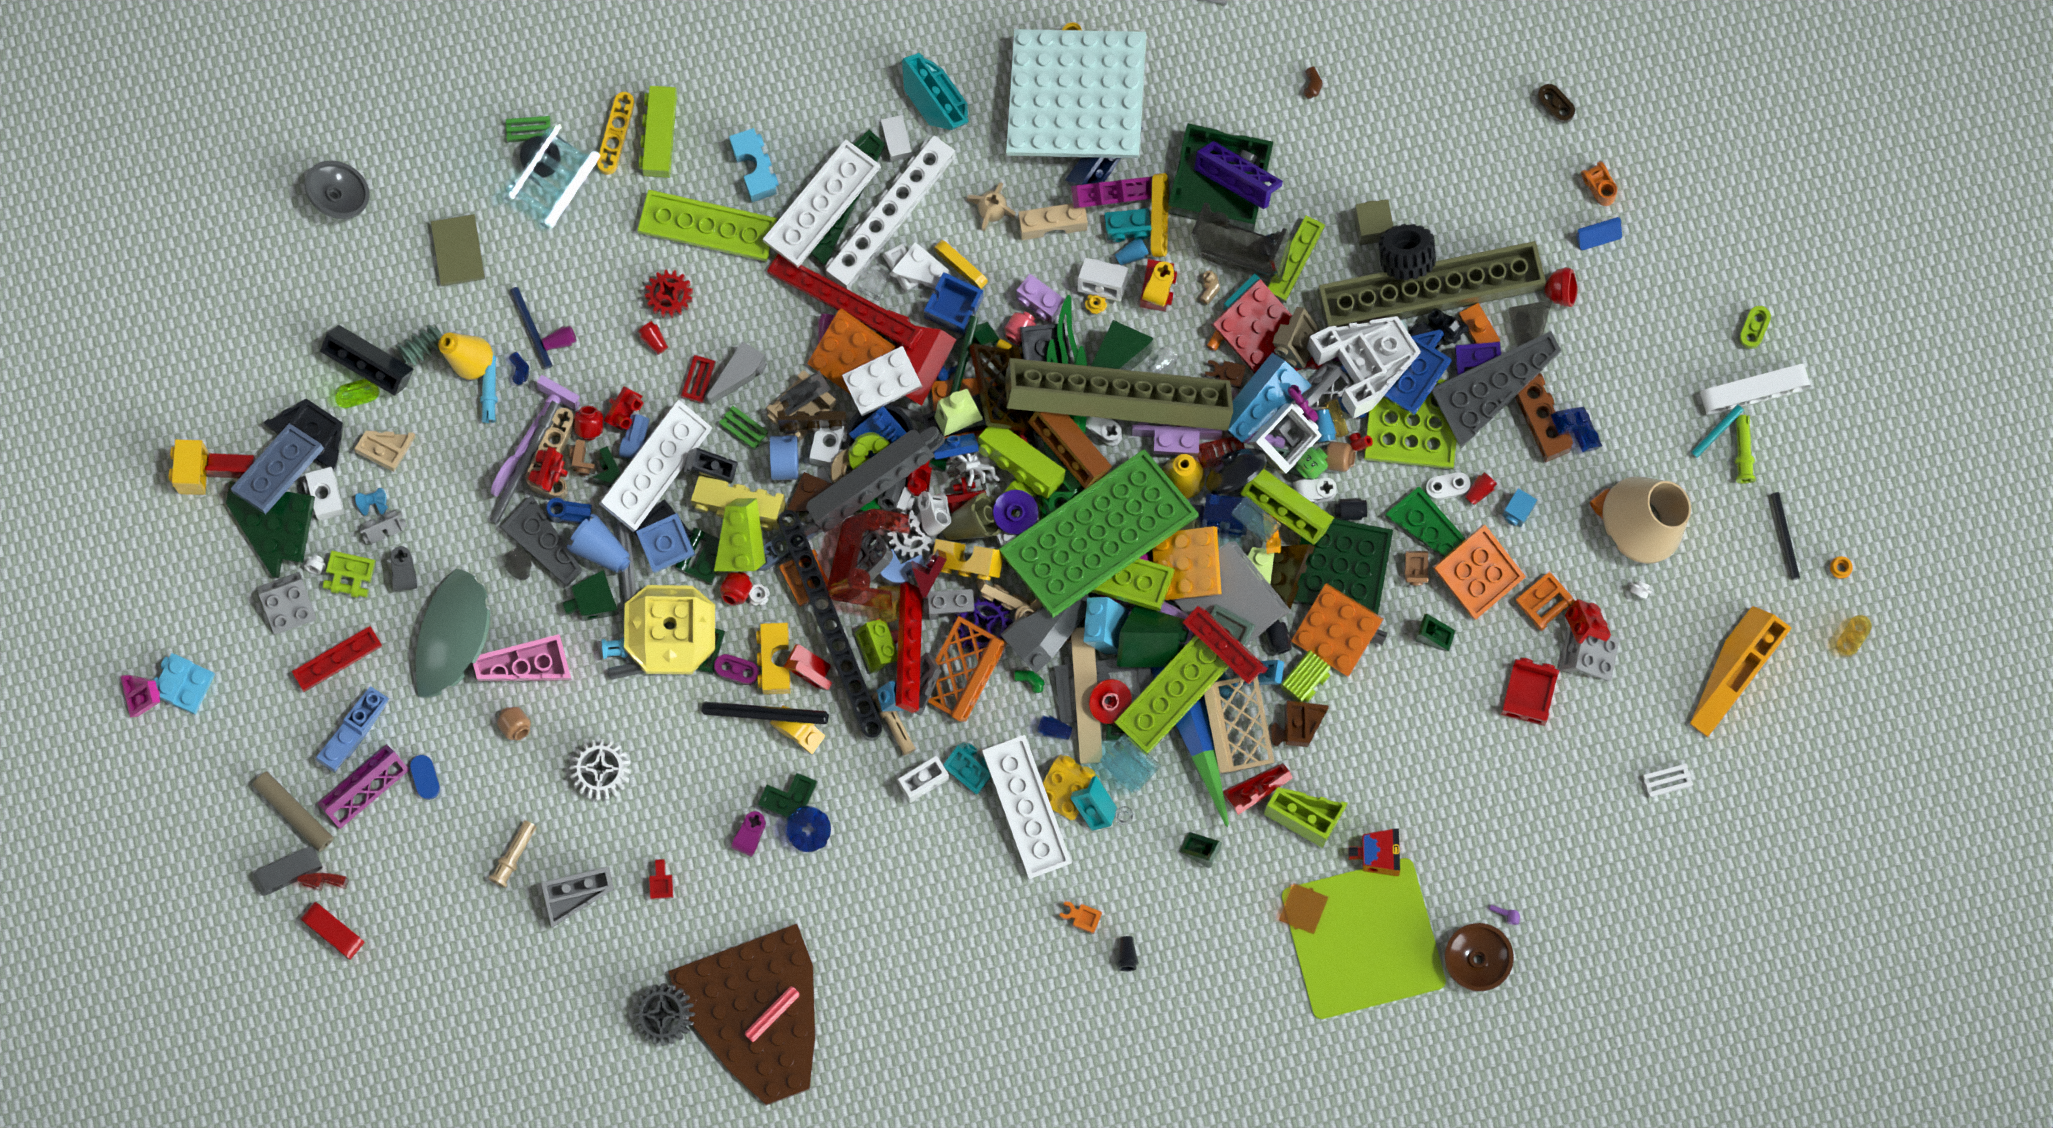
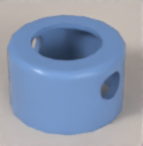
(784, 457)

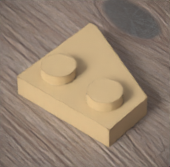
(384, 448)

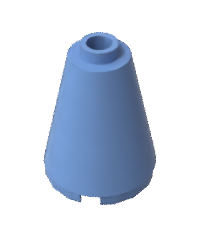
(599, 545)

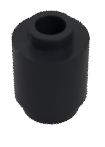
(1351, 509)
(1278, 637)

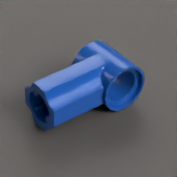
(571, 512)

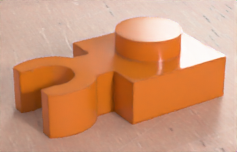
(1084, 918)

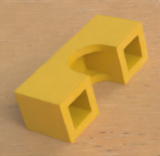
(984, 561)
(772, 639)

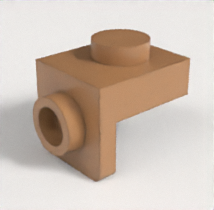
(577, 454)
(1416, 567)

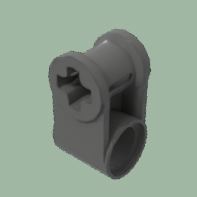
(403, 572)

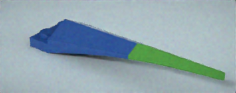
(1198, 738)

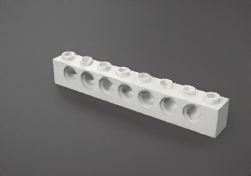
(931, 148)

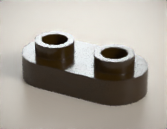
(1557, 103)

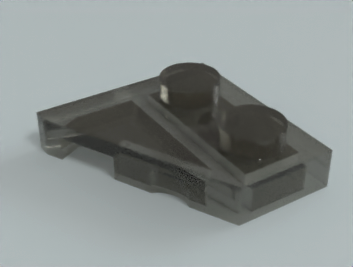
(1529, 321)

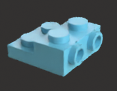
(183, 683)

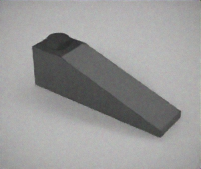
(1041, 636)

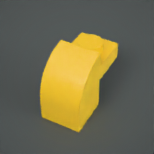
(803, 733)

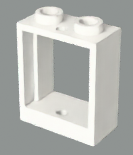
(1273, 457)

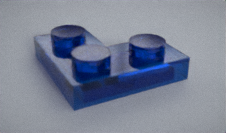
(1577, 422)

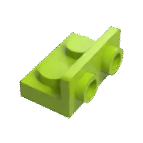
(876, 645)

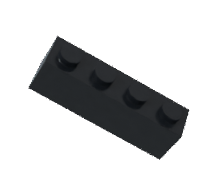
(366, 360)

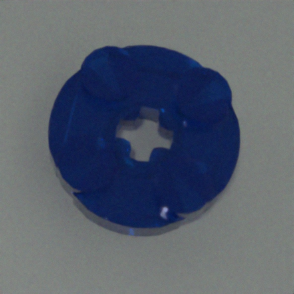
(817, 838)

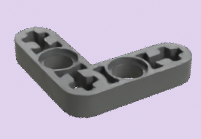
(873, 560)

